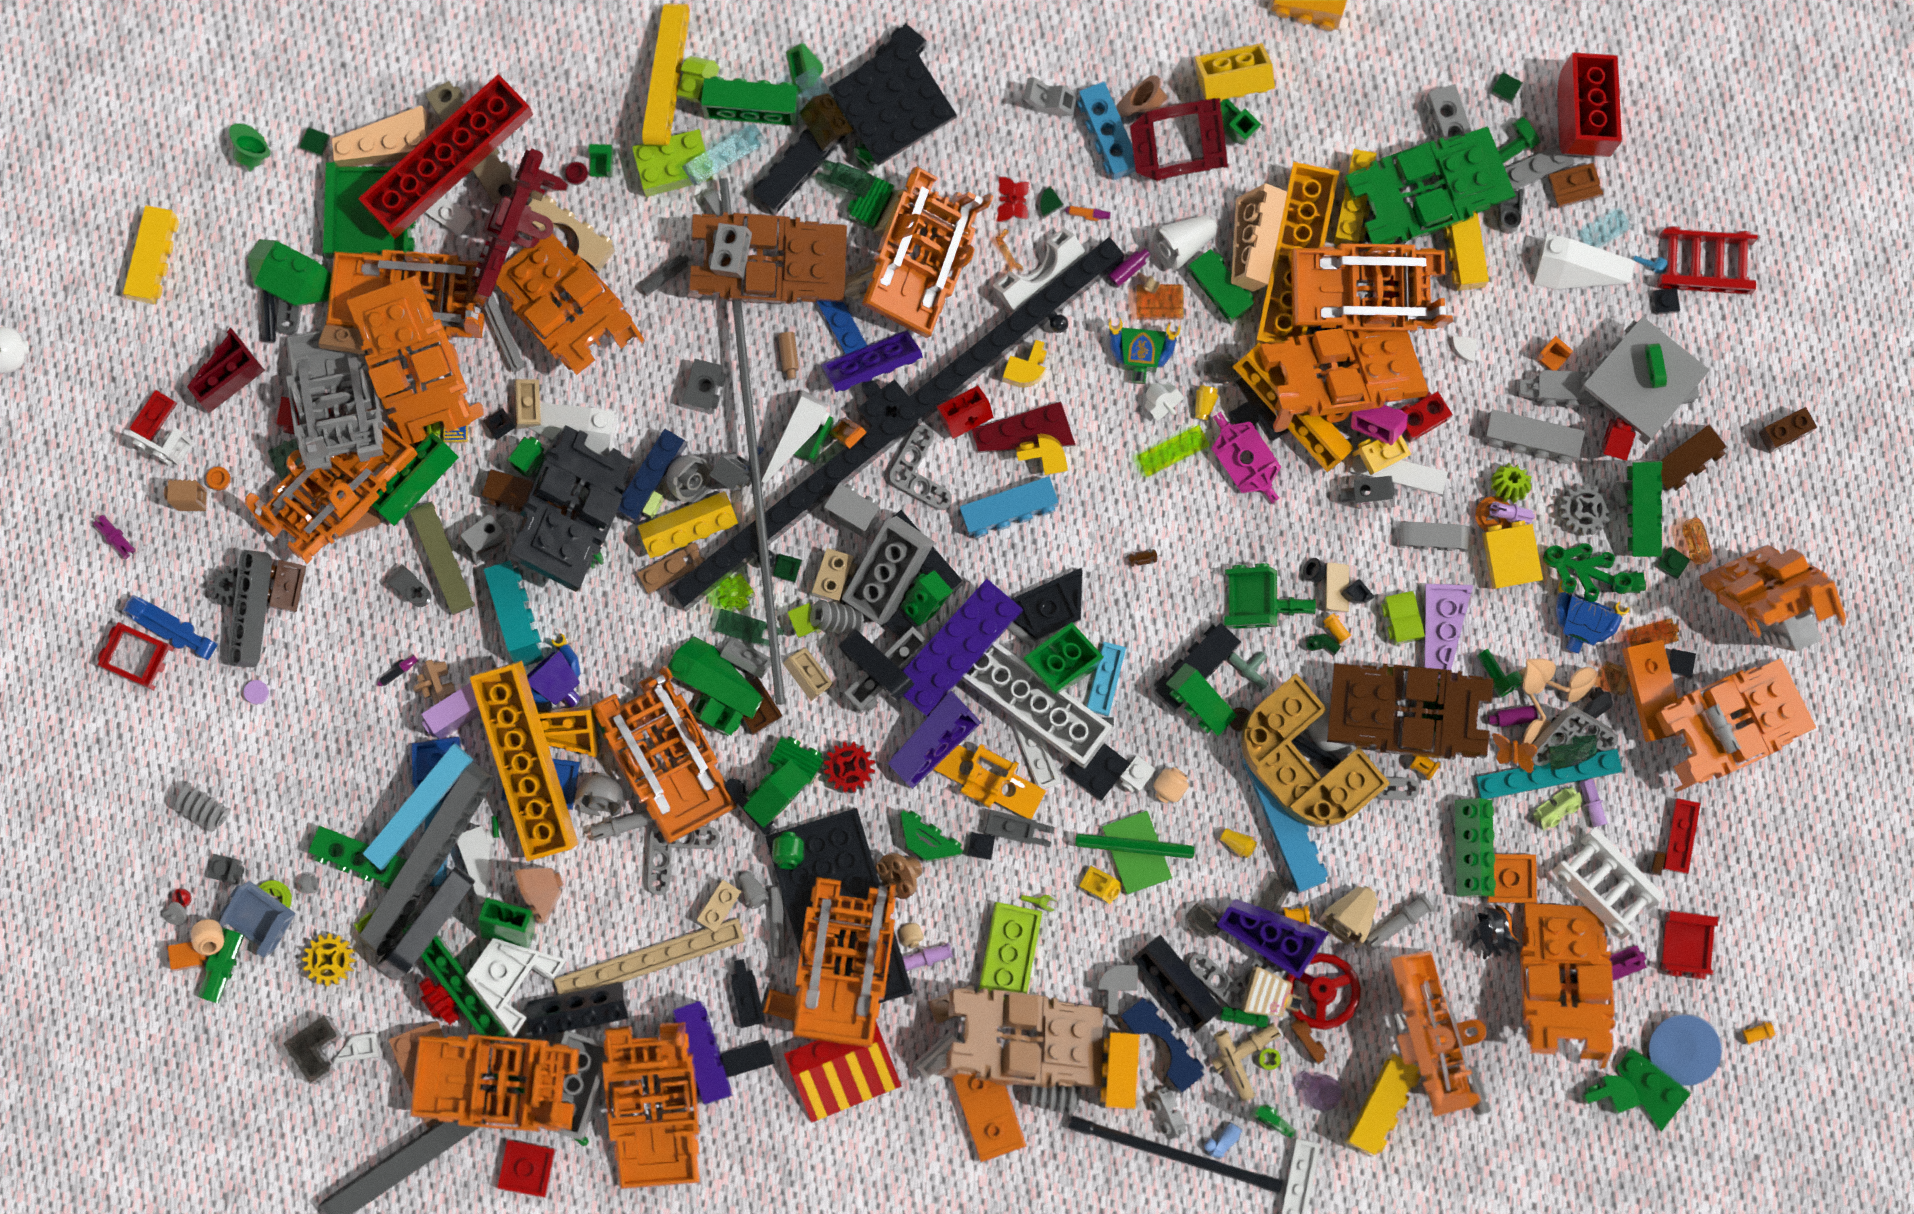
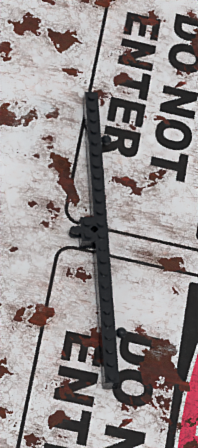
(909, 413)

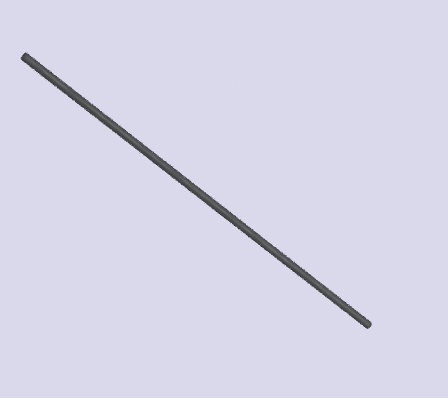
(756, 479)

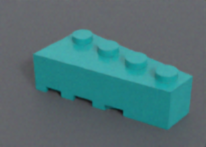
(513, 614)

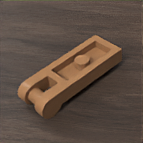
(670, 569)

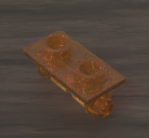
(1661, 630)

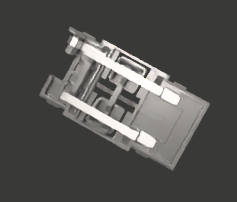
(318, 435)

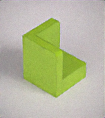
(801, 620)

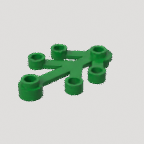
(1560, 558)

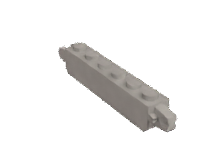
(1564, 388)

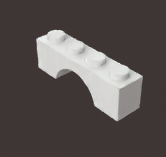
(1061, 254)

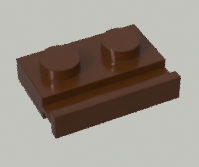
(767, 711)

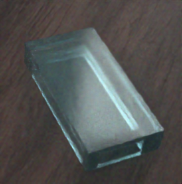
(1606, 229)

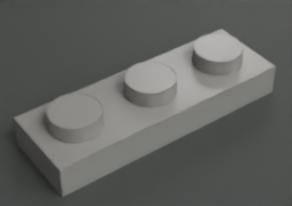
(1538, 167)

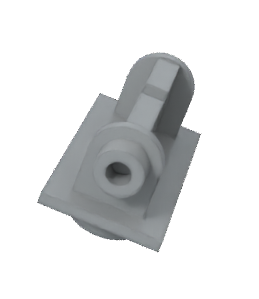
(1161, 1103)

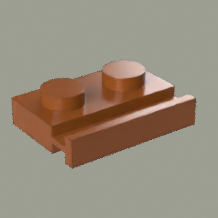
(1575, 185)

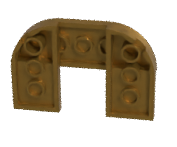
(1289, 775)

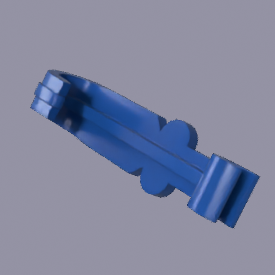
(168, 626)

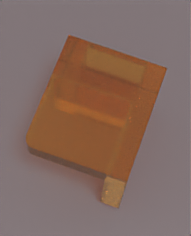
(1613, 678)

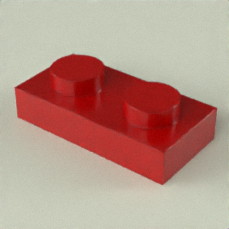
(153, 415)

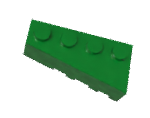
(1646, 508)

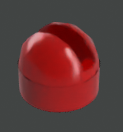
(185, 894)

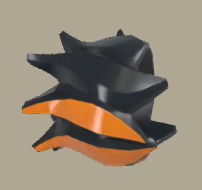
(1494, 931)

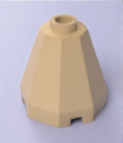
(1351, 916)

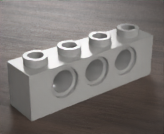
(1447, 99)

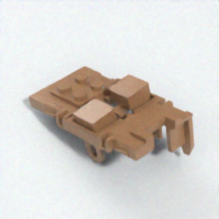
(1066, 1040)

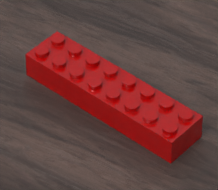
(446, 156)

